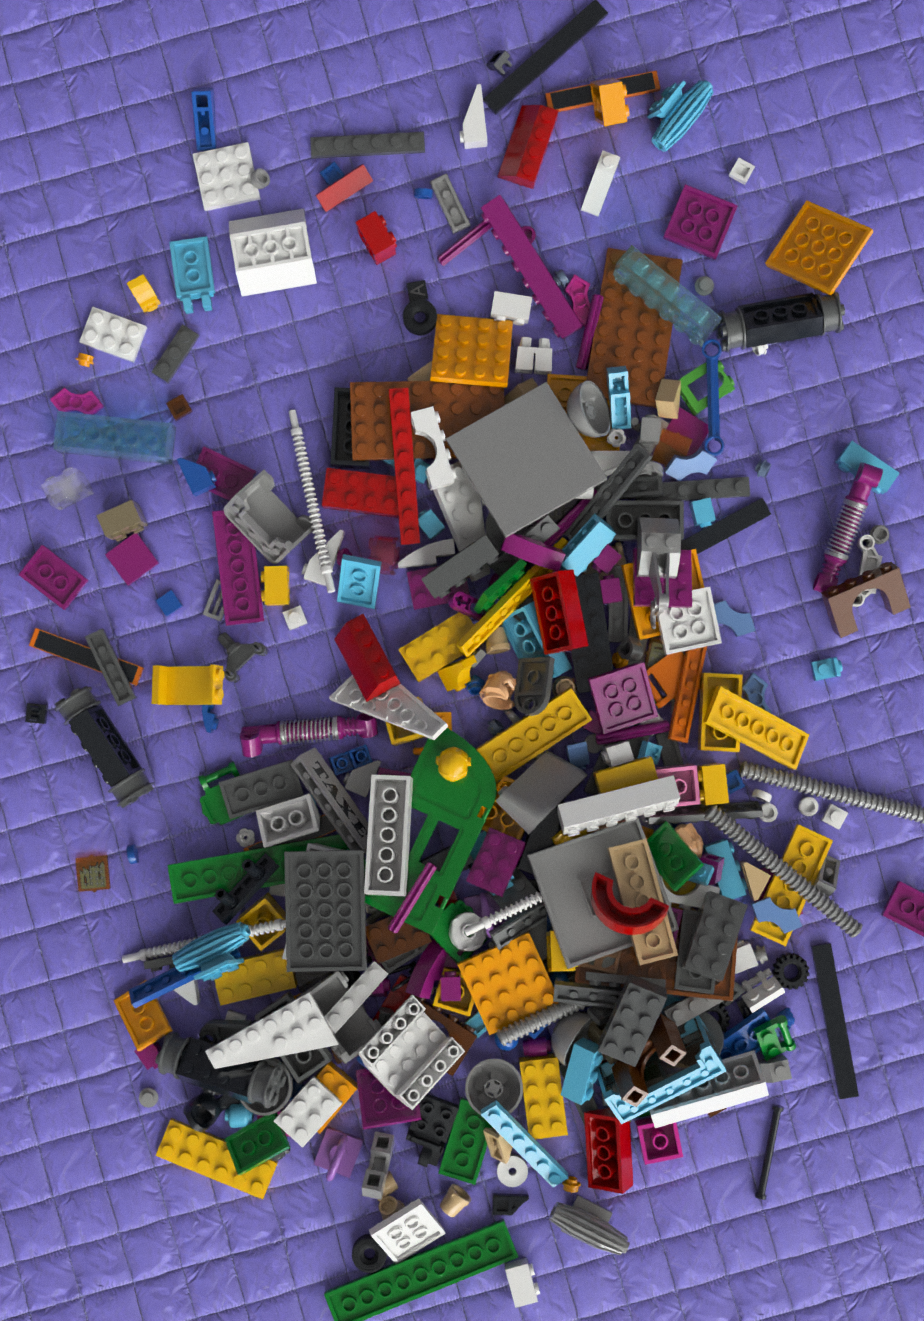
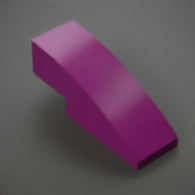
(533, 551)
(427, 970)

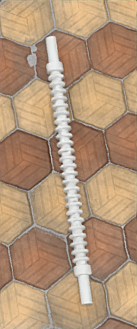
(326, 569)
(508, 911)
(145, 954)

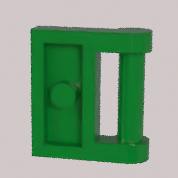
(768, 1039)

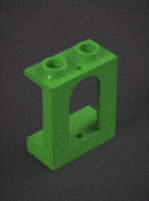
(688, 397)

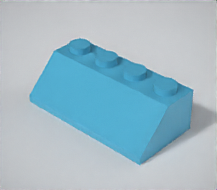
(527, 640)

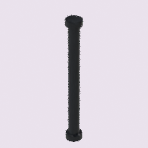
(760, 1194)

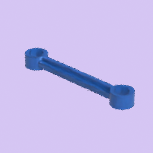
(713, 397)

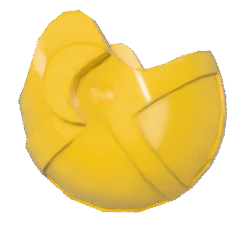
(453, 764)

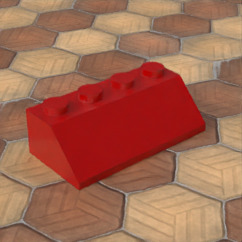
(528, 144)
(366, 658)
(608, 1151)

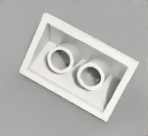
(288, 820)

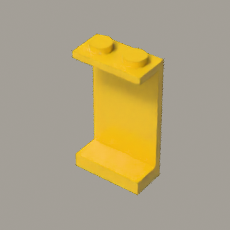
(187, 685)

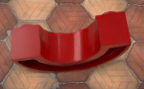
(622, 918)

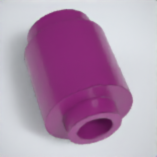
(537, 1047)

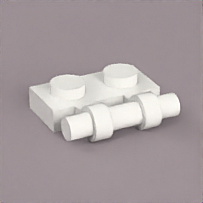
(763, 993)

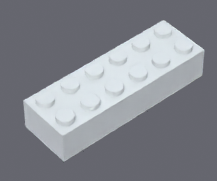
(618, 805)
(388, 835)
(737, 1085)

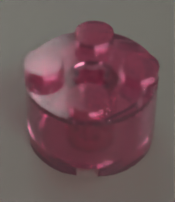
(385, 550)

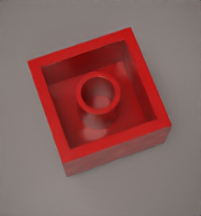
(376, 237)

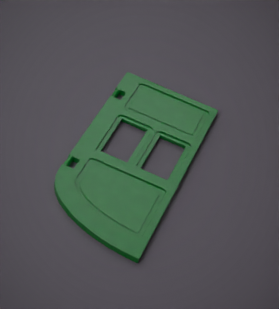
(453, 804)

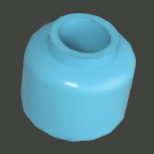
(238, 1116)

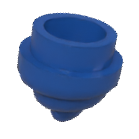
(475, 685)
(789, 1015)

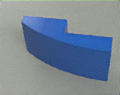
(210, 719)
(350, 760)

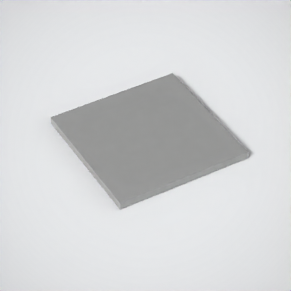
(526, 459)
(565, 883)

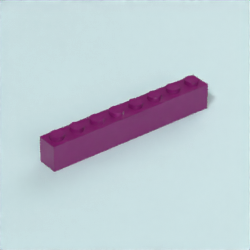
(531, 266)

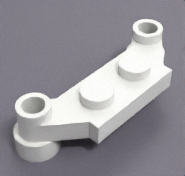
(869, 561)

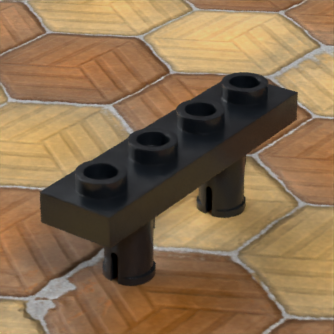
(244, 890)

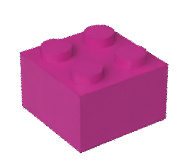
(658, 1143)

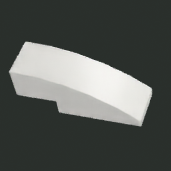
(427, 555)

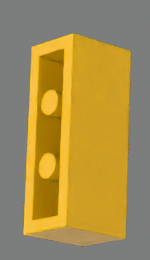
(625, 775)

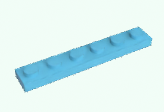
(524, 1143)

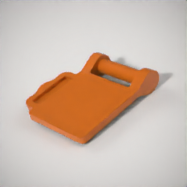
(667, 674)

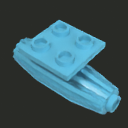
(678, 111)
(213, 952)

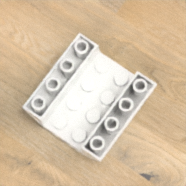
(272, 252)
(410, 1053)

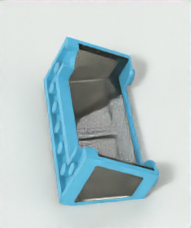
(664, 1080)

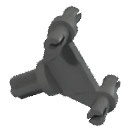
(238, 655)

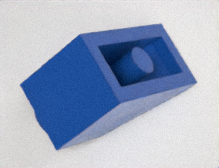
(197, 476)

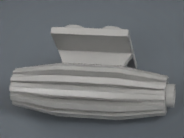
(590, 1225)

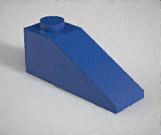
(204, 118)

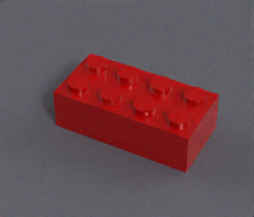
(360, 492)
(559, 612)

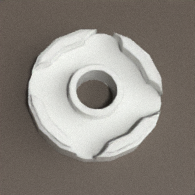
(457, 935)

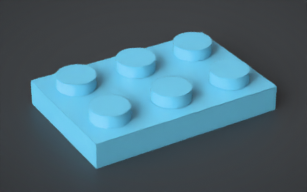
(359, 581)

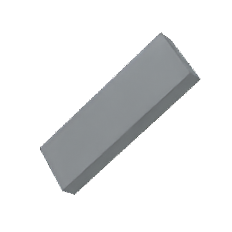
(450, 203)

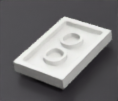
(113, 334)
(308, 1111)

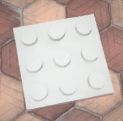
(225, 176)
(690, 627)
(407, 1231)

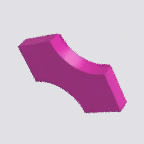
(578, 292)
(84, 403)

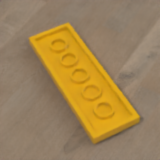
(755, 728)
(534, 734)
(806, 855)
(211, 1158)

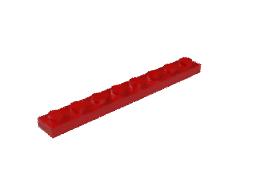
(404, 466)

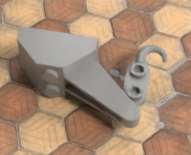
(658, 558)

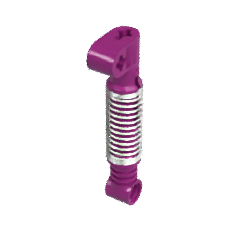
(855, 503)
(286, 731)

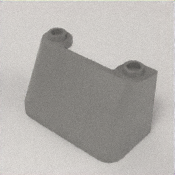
(266, 519)
(540, 789)
(358, 1027)

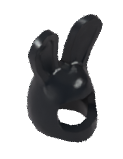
(205, 1109)

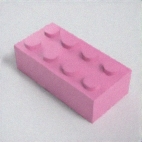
(686, 781)

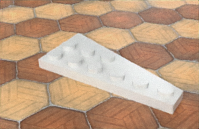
(463, 512)
(393, 706)
(286, 1031)

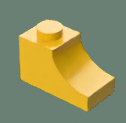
(144, 293)
(457, 674)

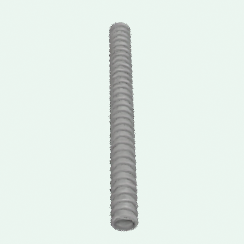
(832, 792)
(784, 872)
(536, 1021)

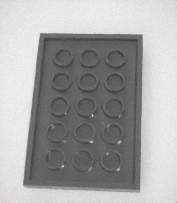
(325, 910)

